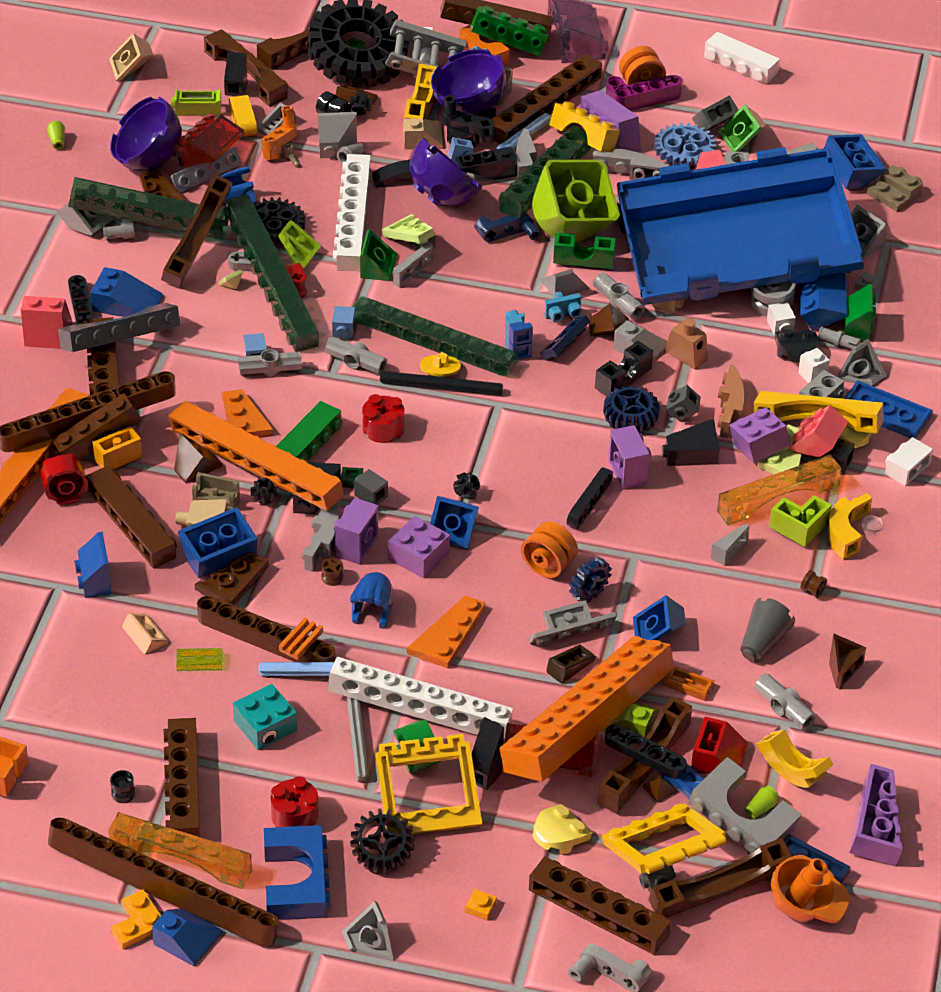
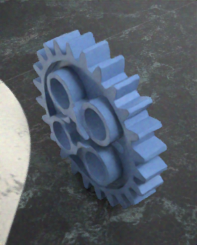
(674, 140)

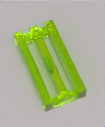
(205, 659)

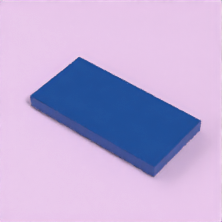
(899, 414)

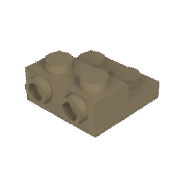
(896, 188)

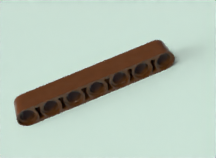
(256, 630)

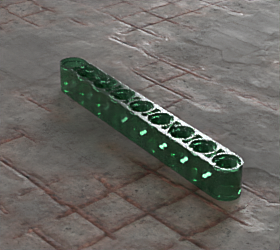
(434, 336)

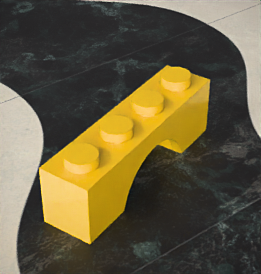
(600, 133)

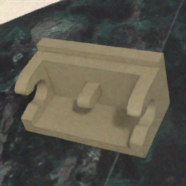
(215, 487)

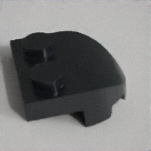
(795, 343)

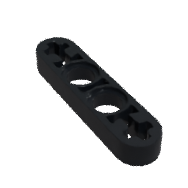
(80, 304)
(589, 498)
(647, 748)

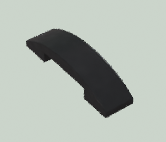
(387, 174)

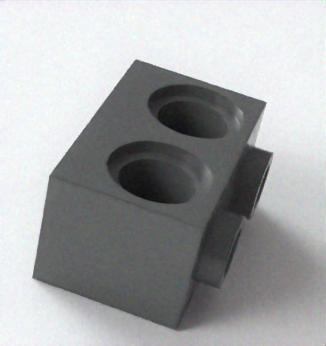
(715, 114)

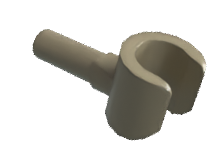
(289, 154)

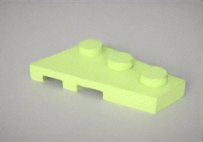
(409, 230)
(783, 459)

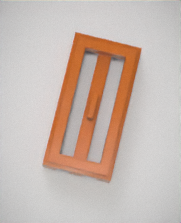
(297, 636)
(686, 685)

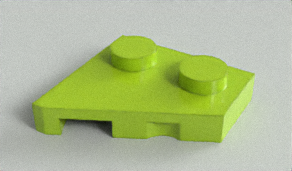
(298, 244)

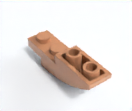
(731, 400)

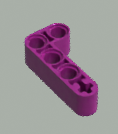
(644, 93)

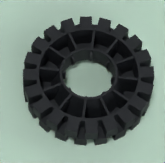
(336, 57)

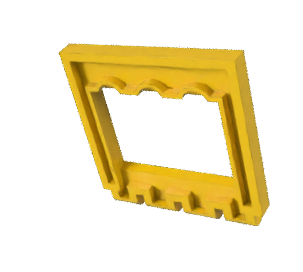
(434, 750)
(618, 838)

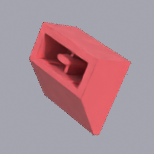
(819, 432)

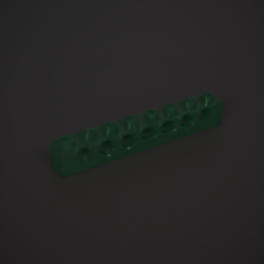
(519, 195)

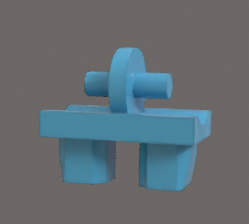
(562, 306)

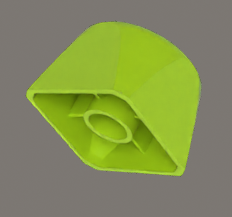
(574, 198)

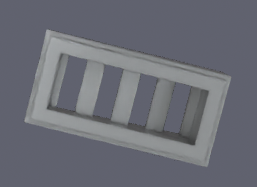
(275, 114)
(730, 545)

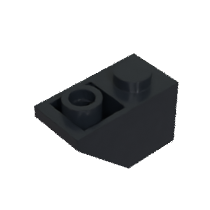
(235, 74)

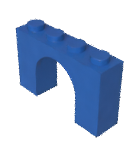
(305, 846)

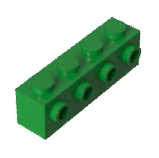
(509, 30)

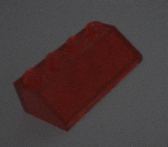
(207, 140)

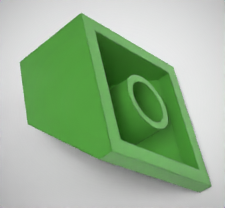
(741, 128)

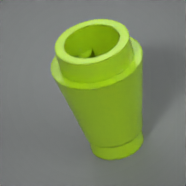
(56, 133)
(763, 801)

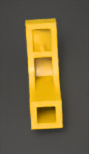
(423, 95)
(840, 534)
(789, 762)

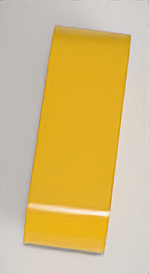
(243, 114)

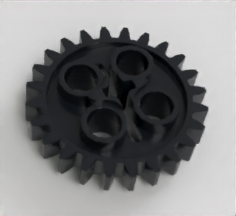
(276, 215)

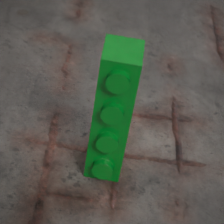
(312, 431)

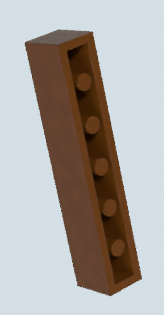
(464, 11)
(131, 516)

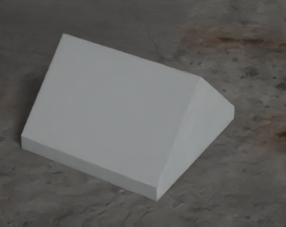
(869, 230)

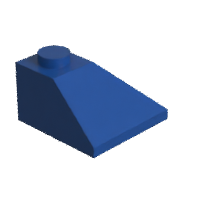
(455, 519)
(659, 619)
(184, 935)

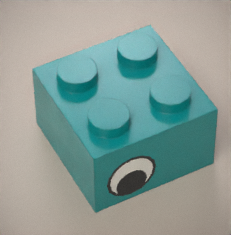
(265, 716)

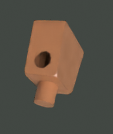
(688, 344)

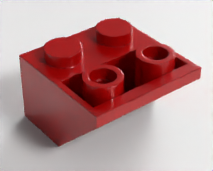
(716, 743)

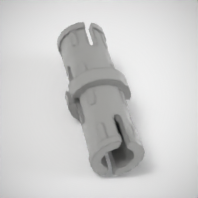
(838, 338)

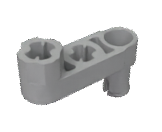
(125, 230)
(628, 976)

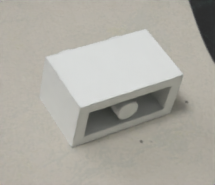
(908, 461)

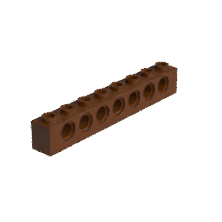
(557, 89)
(104, 369)

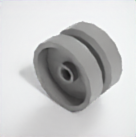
(772, 294)

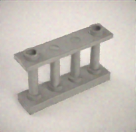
(424, 37)

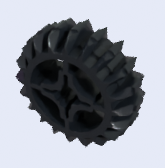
(383, 861)

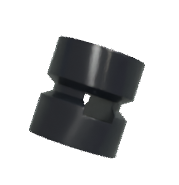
(332, 103)

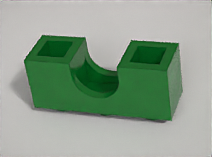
(570, 253)

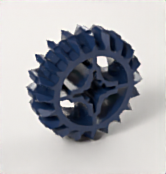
(631, 407)

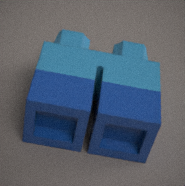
(518, 334)

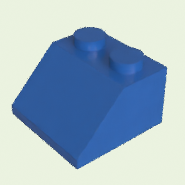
(93, 567)

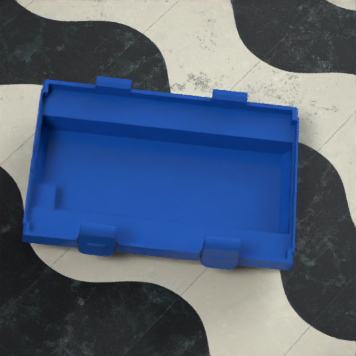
(738, 225)

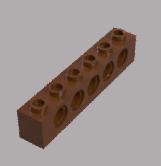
(182, 776)
(599, 905)

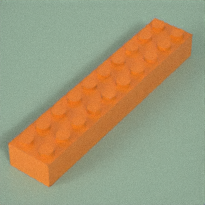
(586, 708)

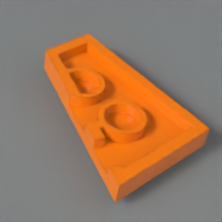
(244, 414)

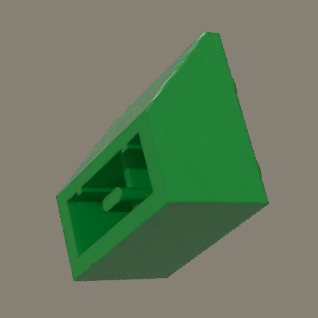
(861, 313)

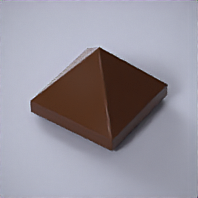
(659, 788)

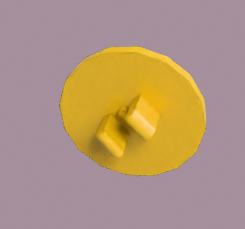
(440, 365)

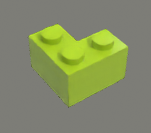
(799, 522)

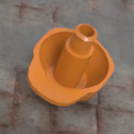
(808, 890)

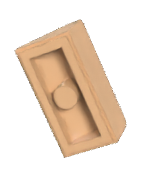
(144, 632)

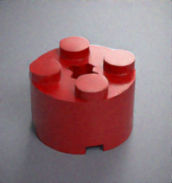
(383, 418)
(63, 479)
(294, 803)

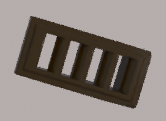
(568, 663)

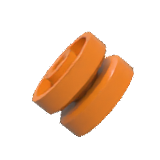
(641, 65)
(549, 549)

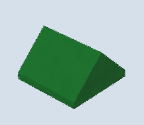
(376, 258)

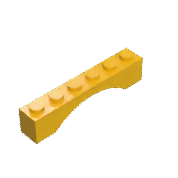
(861, 415)

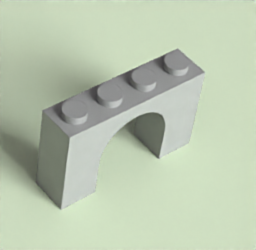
(711, 801)

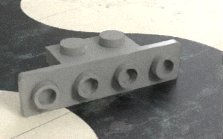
(196, 174)
(568, 620)

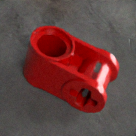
(298, 278)

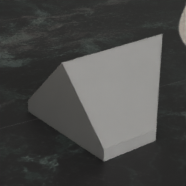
(565, 282)
(862, 365)
(369, 933)

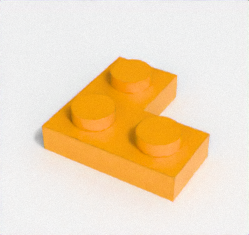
(139, 925)

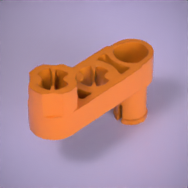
(280, 136)

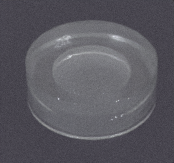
(872, 525)

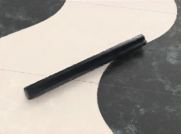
(441, 383)

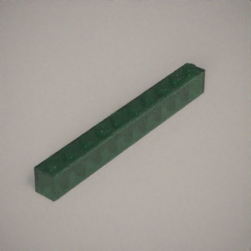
(271, 273)

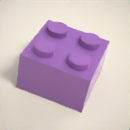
(760, 435)
(629, 457)
(356, 530)
(419, 546)

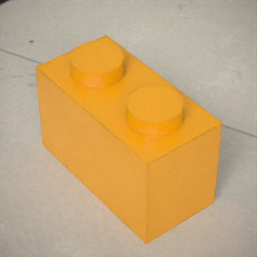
(117, 448)

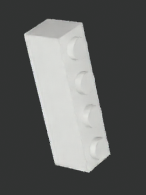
(741, 57)

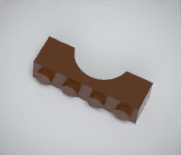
(112, 416)

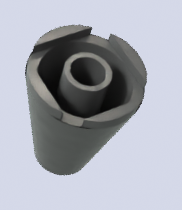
(765, 627)

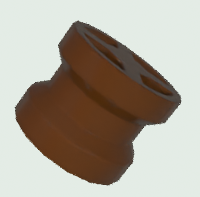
(332, 571)
(813, 583)

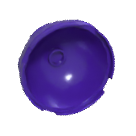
(473, 78)
(147, 135)
(440, 176)

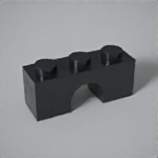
(635, 363)

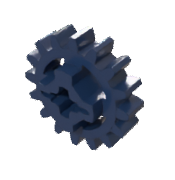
(590, 579)

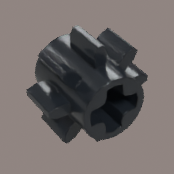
(361, 103)
(466, 485)
(263, 491)

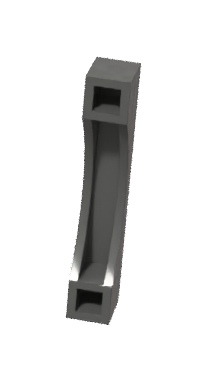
(95, 334)

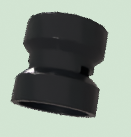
(122, 786)

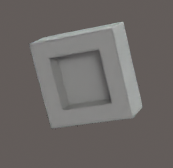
(866, 279)

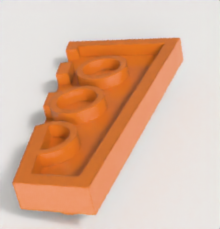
(446, 636)

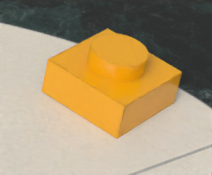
(480, 904)

